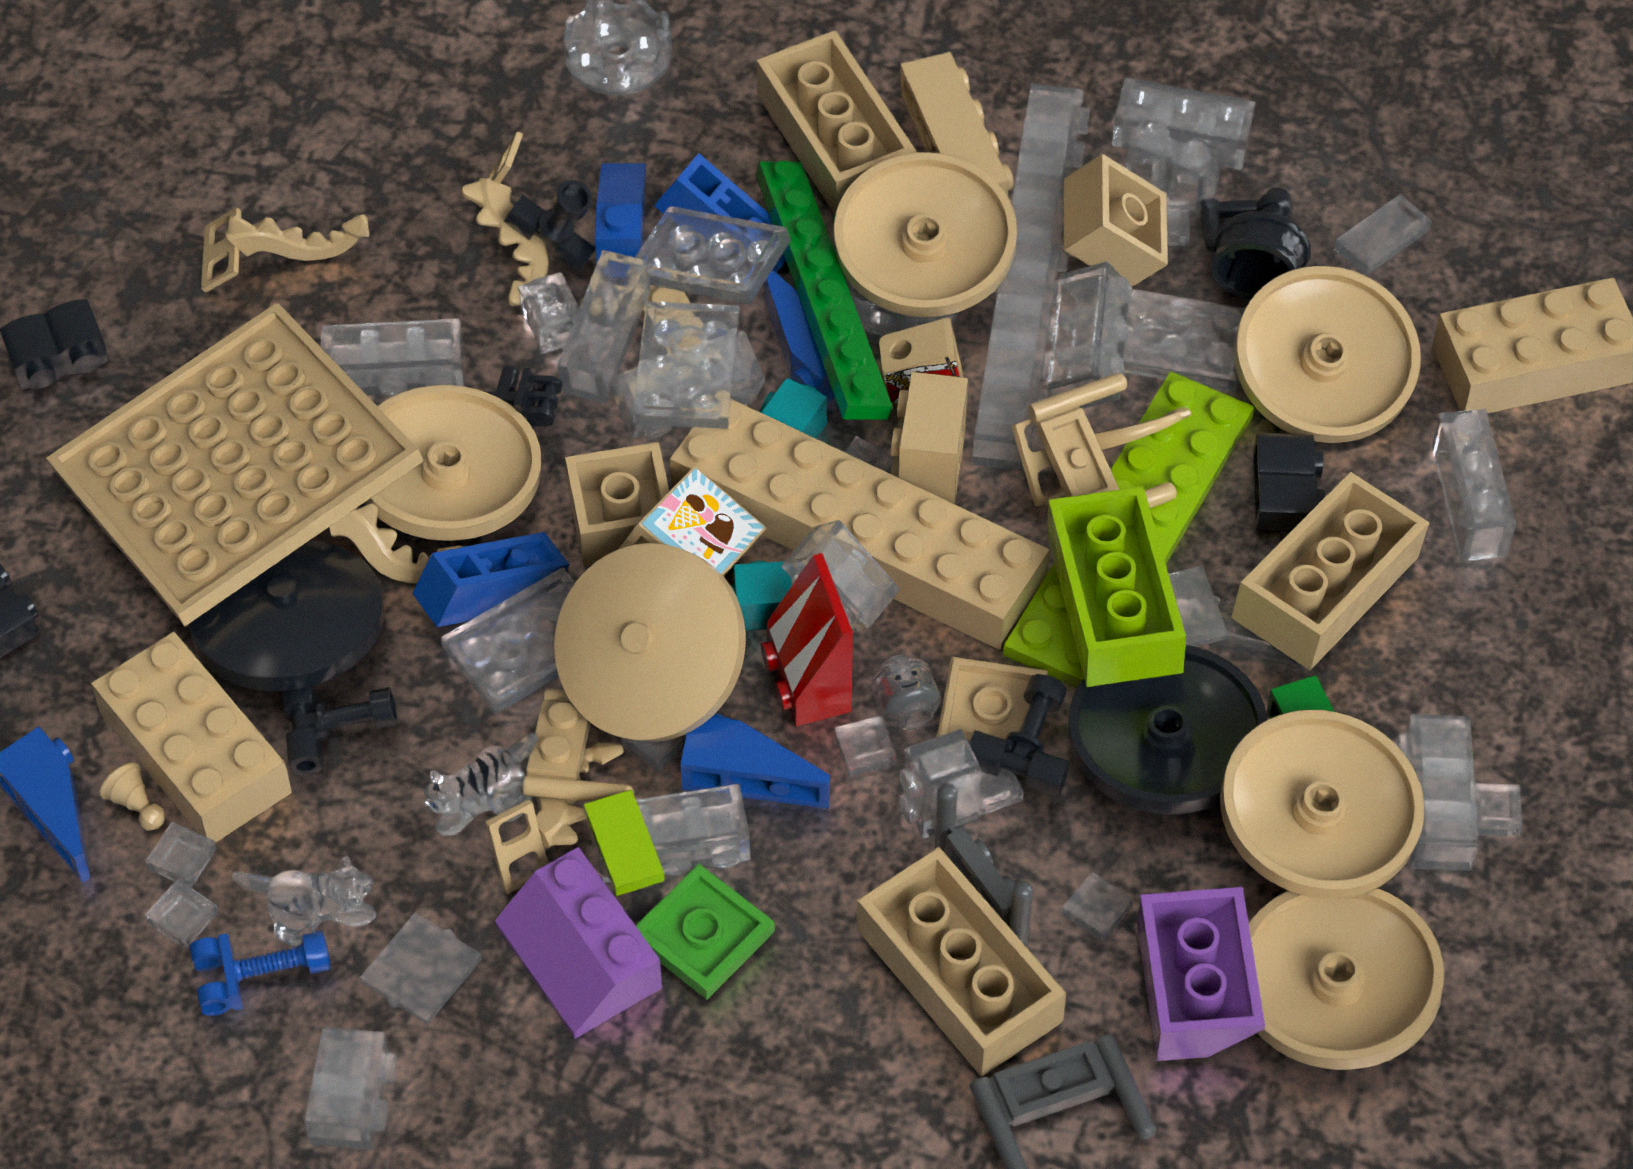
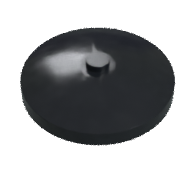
(294, 621)
(1165, 737)

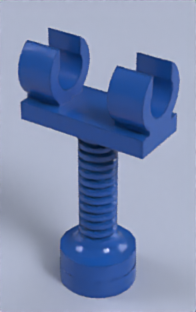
(212, 953)

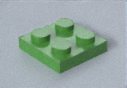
(704, 930)

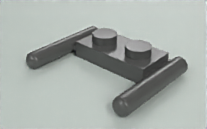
(973, 859)
(1054, 1085)

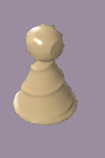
(126, 788)

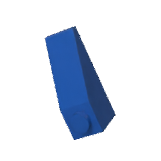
(709, 191)
(620, 209)
(795, 335)
(477, 577)
(734, 753)
(42, 787)

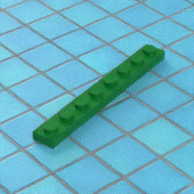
(824, 293)

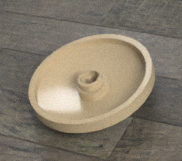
(925, 234)
(1327, 354)
(475, 468)
(649, 642)
(1322, 804)
(1345, 977)

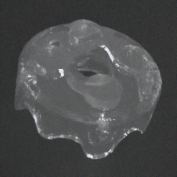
(611, 25)

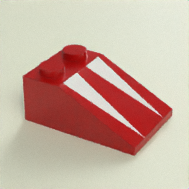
(811, 647)

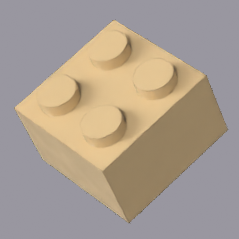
(1115, 219)
(931, 433)
(613, 494)

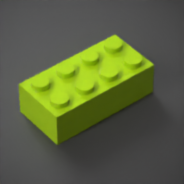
(1116, 586)

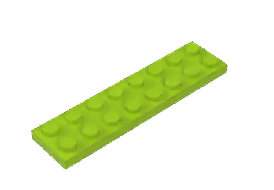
(1184, 454)

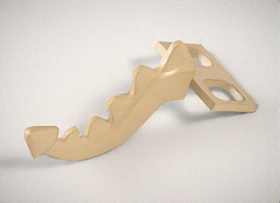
(496, 205)
(269, 238)
(1039, 460)
(376, 545)
(545, 828)

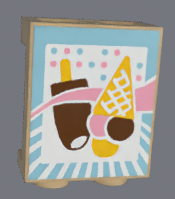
(701, 521)

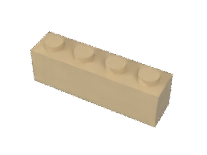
(948, 117)

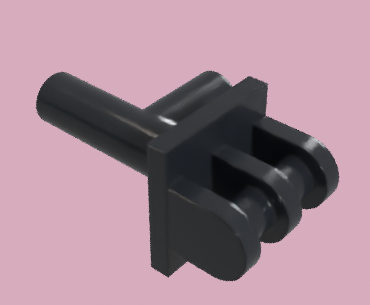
(534, 397)

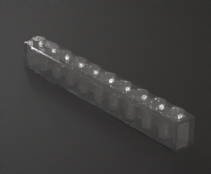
(1030, 289)

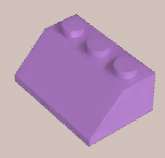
(579, 944)
(1198, 971)

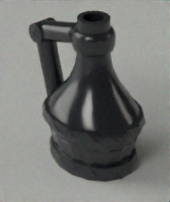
(1254, 241)

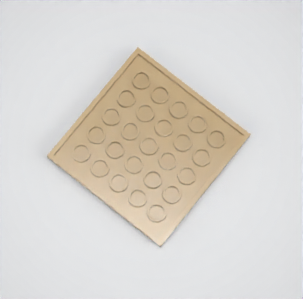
(233, 462)

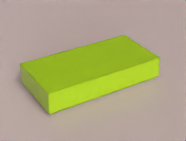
(624, 842)

